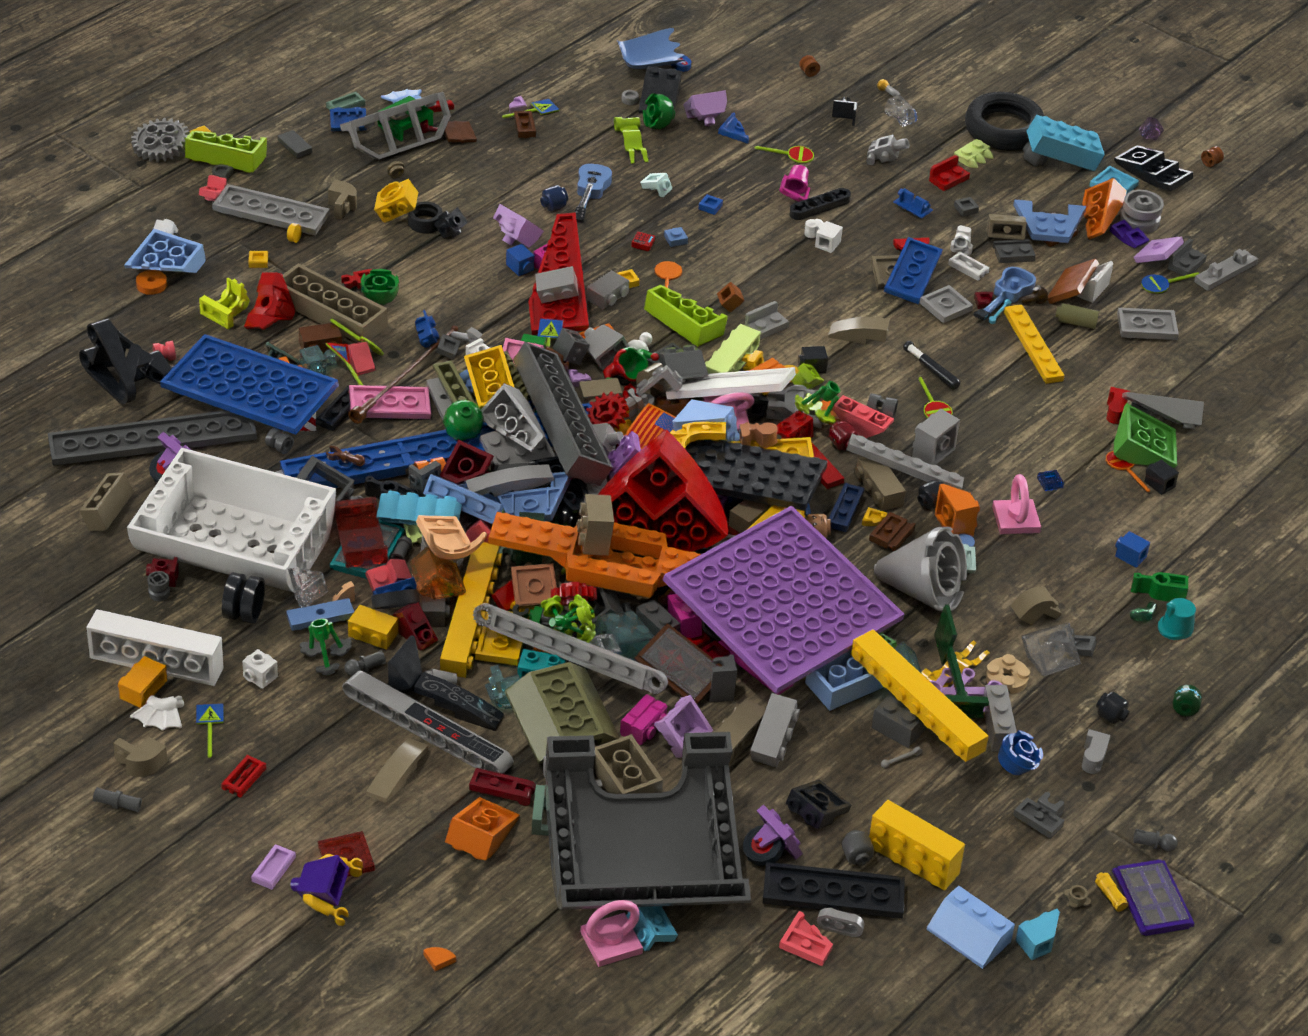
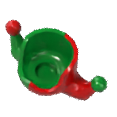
(629, 363)

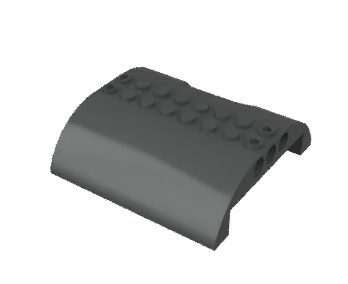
(643, 845)

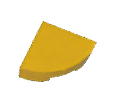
(873, 517)

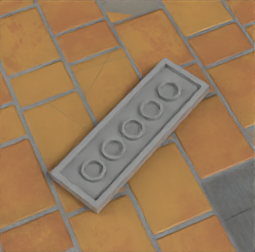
(270, 209)

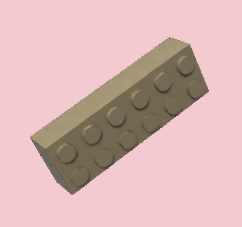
(326, 300)

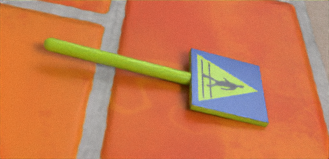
(543, 107)
(550, 329)
(209, 715)

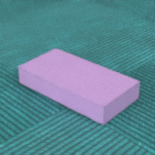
(273, 866)

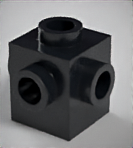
(451, 223)

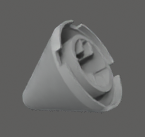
(927, 568)

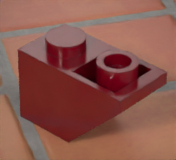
(414, 622)

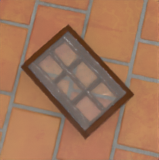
(681, 661)

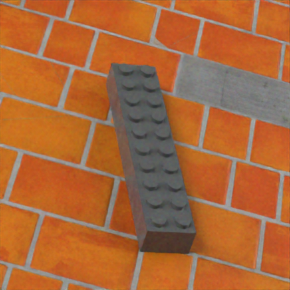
(562, 414)

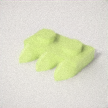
(974, 153)

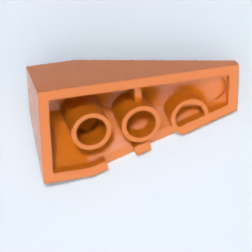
(1102, 206)

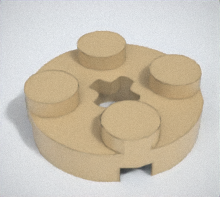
(1011, 666)

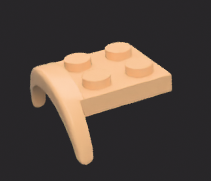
(447, 537)

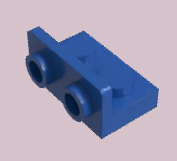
(340, 116)

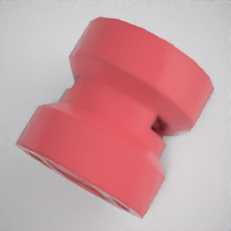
(167, 351)

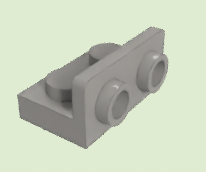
(766, 320)

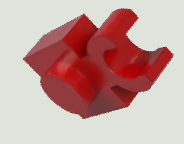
(355, 280)

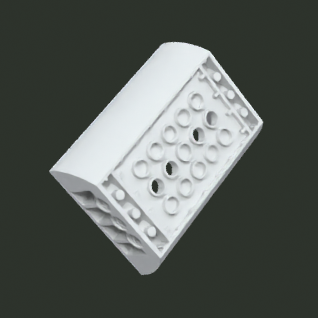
(243, 509)

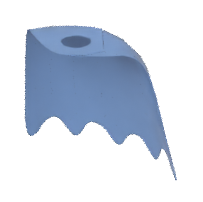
(650, 50)

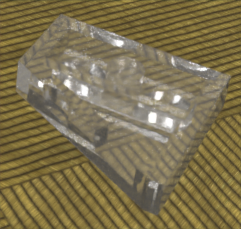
(307, 585)

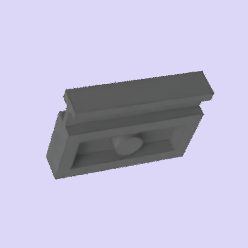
(1014, 251)

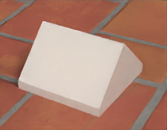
(1098, 282)

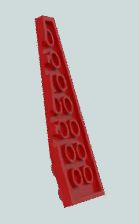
(562, 252)

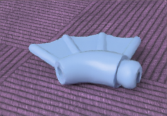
(396, 96)

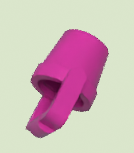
(796, 183)

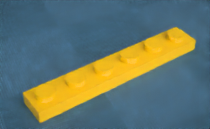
(1034, 344)

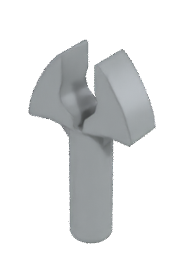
(471, 335)

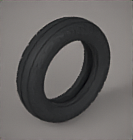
(1001, 102)

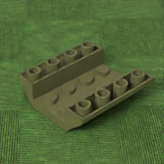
(559, 703)

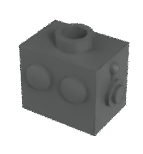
(571, 346)

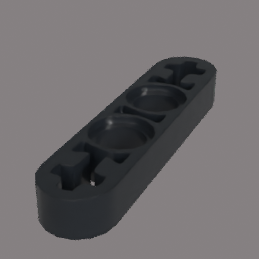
(803, 210)

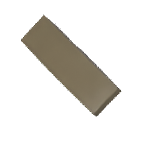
(860, 329)

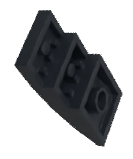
(1153, 168)

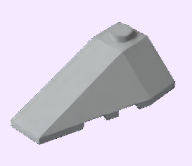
(1180, 411)
(513, 417)

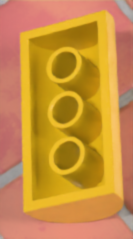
(488, 373)

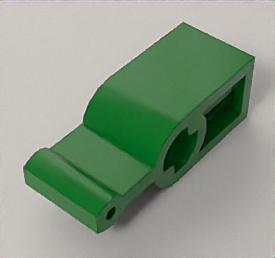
(1161, 585)

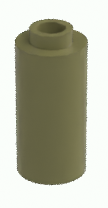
(1077, 316)

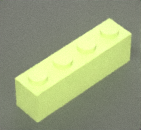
(728, 357)

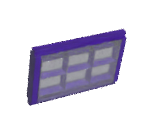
(1153, 897)

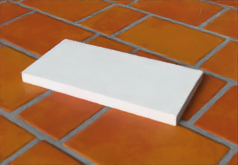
(734, 382)

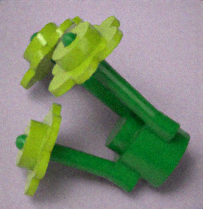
(811, 402)

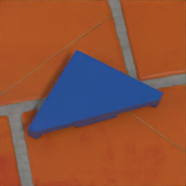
(733, 129)

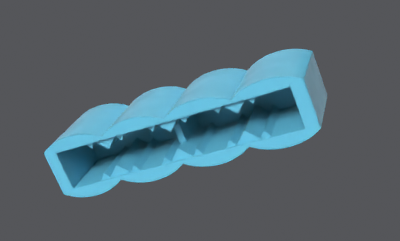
(406, 508)

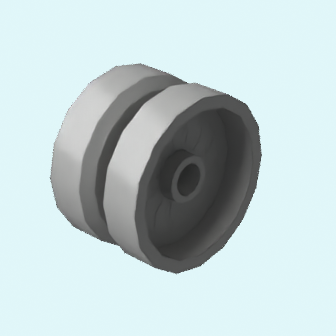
(1142, 210)

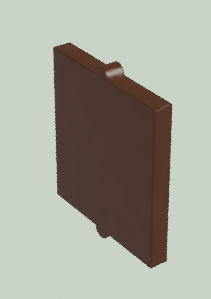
(459, 132)

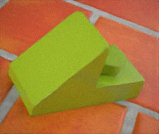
(807, 376)

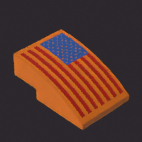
(650, 424)

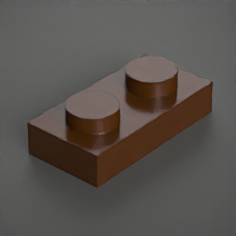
(524, 124)

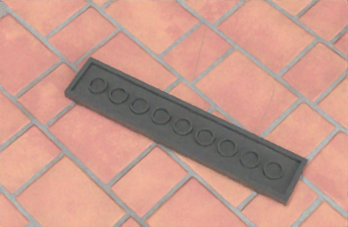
(142, 436)

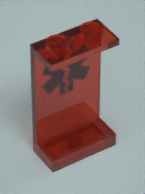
(360, 532)

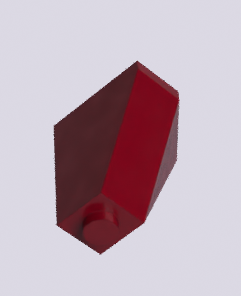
(466, 463)

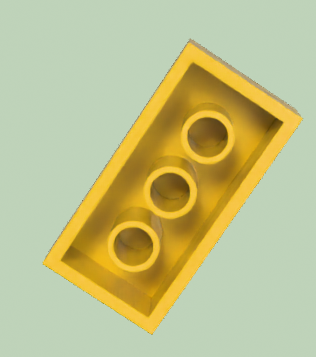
(916, 844)

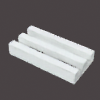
(968, 266)

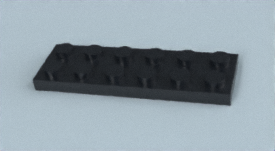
(834, 889)

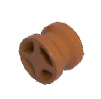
(809, 65)
(1212, 156)

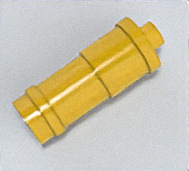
(1111, 891)

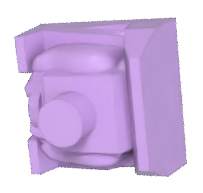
(706, 106)
(516, 227)
(682, 719)

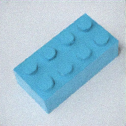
(1065, 142)

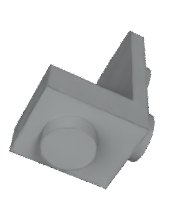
(672, 378)

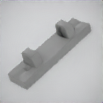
(1225, 270)

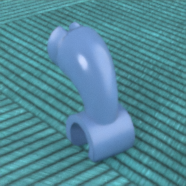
(466, 379)

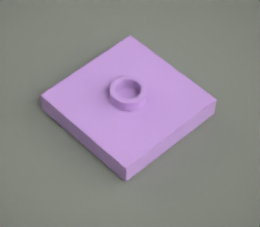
(1158, 249)

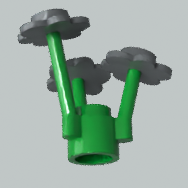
(320, 630)

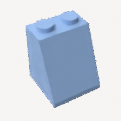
(708, 412)

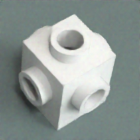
(260, 668)

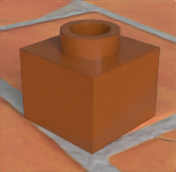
(730, 297)

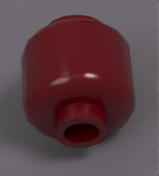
(840, 434)

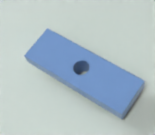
(332, 611)

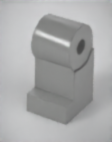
(1096, 748)

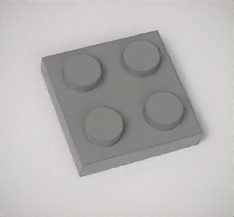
(946, 304)

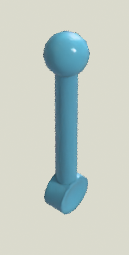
(992, 319)

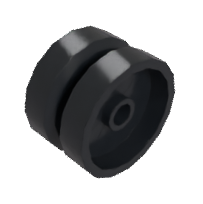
(243, 597)

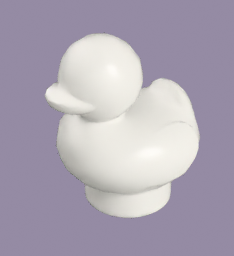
(644, 340)

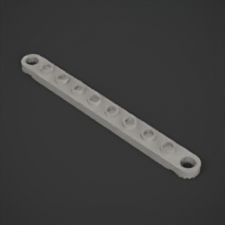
(570, 648)

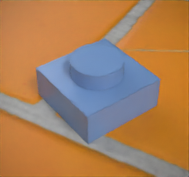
(675, 237)

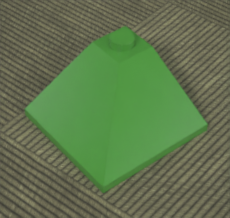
(1144, 439)

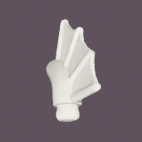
(160, 712)

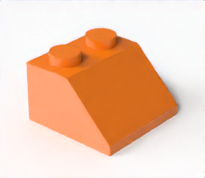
(956, 510)

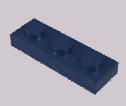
(845, 507)

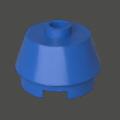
(1019, 753)

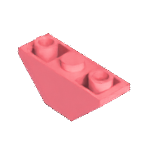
(862, 418)

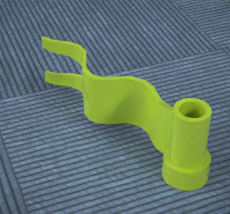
(631, 135)

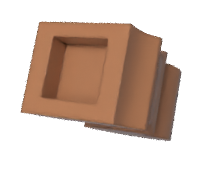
(763, 434)

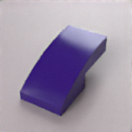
(1128, 235)

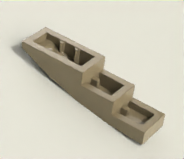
(396, 770)

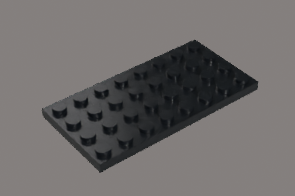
(758, 472)

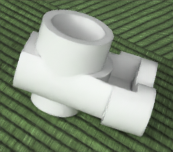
(962, 241)

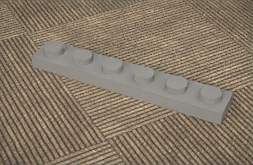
(902, 462)

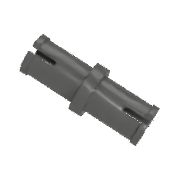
(117, 799)

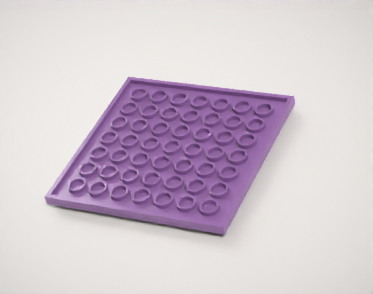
(782, 598)

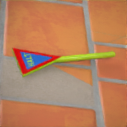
(342, 351)

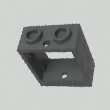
(317, 466)

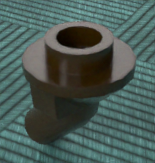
(1039, 296)

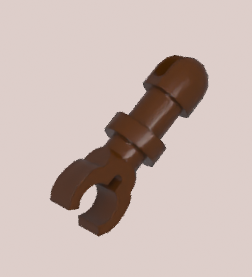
(345, 456)

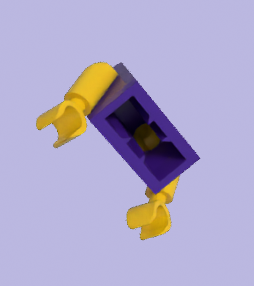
(323, 883)

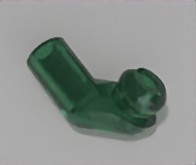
(1144, 614)

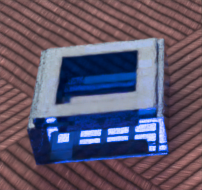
(1050, 480)

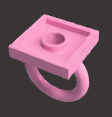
(734, 400)
(1017, 515)
(612, 937)

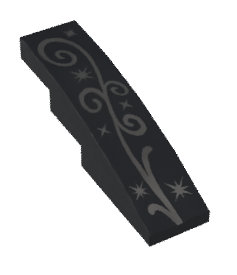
(459, 700)

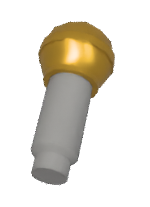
(883, 85)

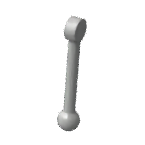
(916, 751)

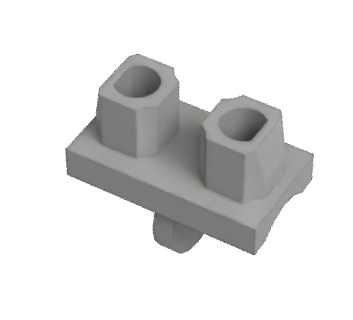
(637, 404)

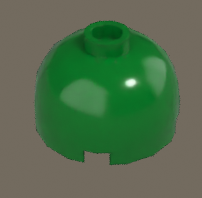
(658, 112)
(380, 286)
(463, 420)

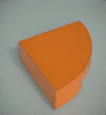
(439, 957)

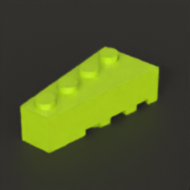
(235, 152)
(684, 315)

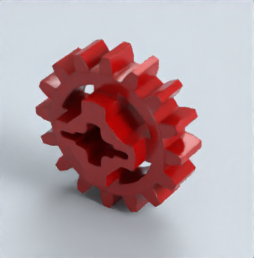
(607, 410)
(569, 590)

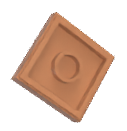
(532, 584)

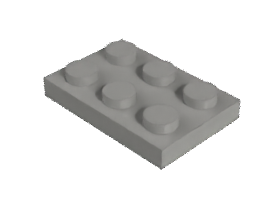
(1147, 323)

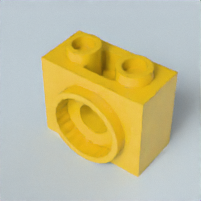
(396, 200)

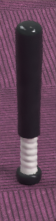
(943, 374)

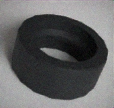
(424, 209)

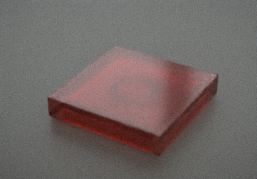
(349, 847)

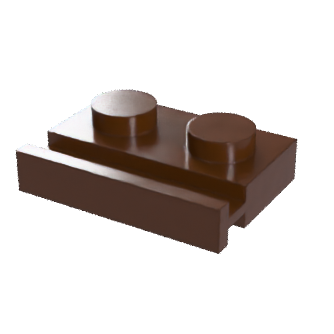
(892, 531)

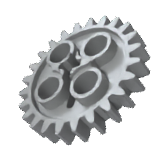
(160, 139)

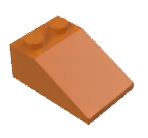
(480, 828)

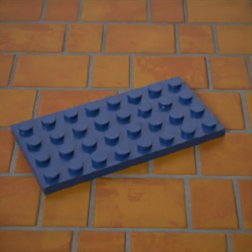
(249, 384)

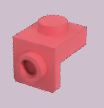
(214, 187)

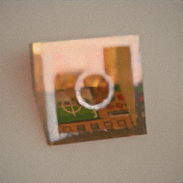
(436, 576)

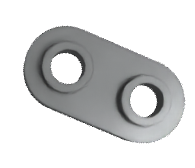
(840, 922)

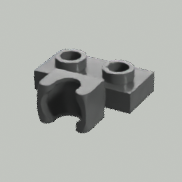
(1041, 815)

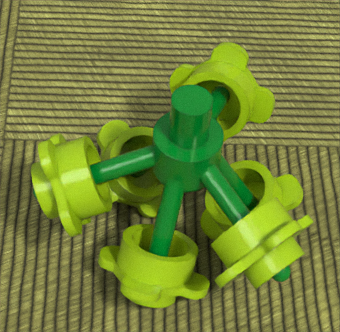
(563, 623)

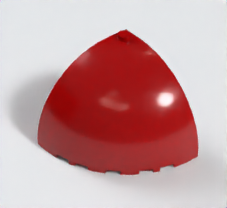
(668, 494)

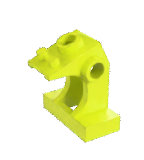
(218, 311)

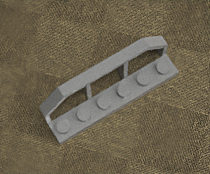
(398, 111)

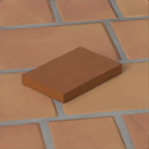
(1072, 281)

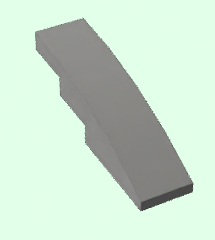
(511, 479)

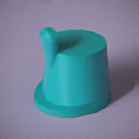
(1178, 619)

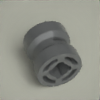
(278, 440)
(158, 586)

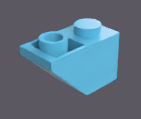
(1038, 934)

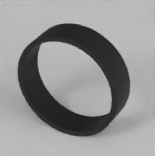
(395, 599)

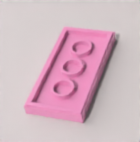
(395, 403)

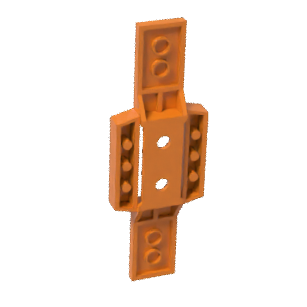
(610, 571)

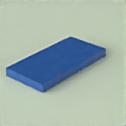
(913, 270)

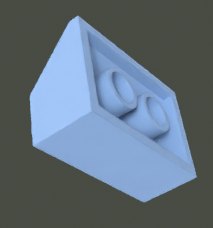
(971, 927)

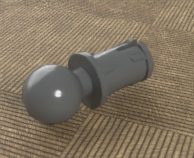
(365, 663)
(1167, 842)

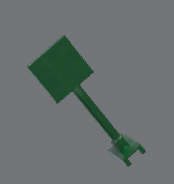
(945, 637)

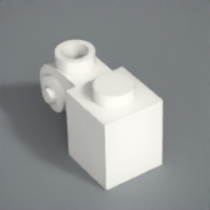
(827, 234)

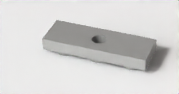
(438, 395)

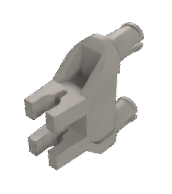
(784, 403)

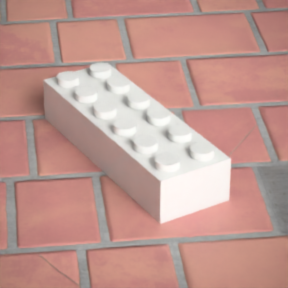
(128, 639)

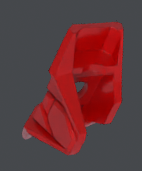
(272, 302)

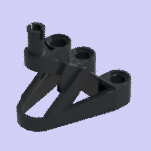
(110, 352)

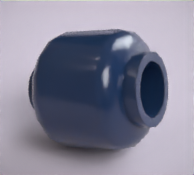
(554, 198)

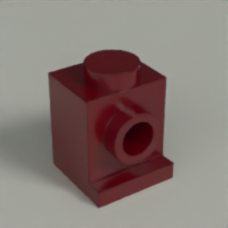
(168, 566)

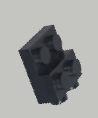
(817, 803)

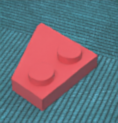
(806, 941)

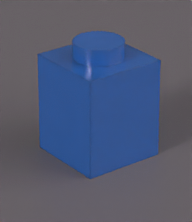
(520, 259)
(1132, 549)

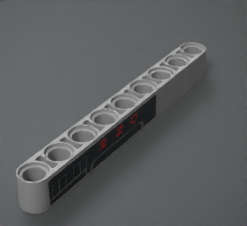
(427, 723)

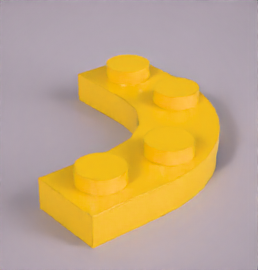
(700, 431)

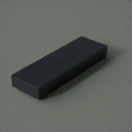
(335, 412)

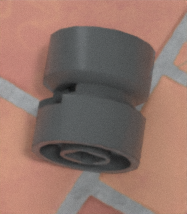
(888, 405)

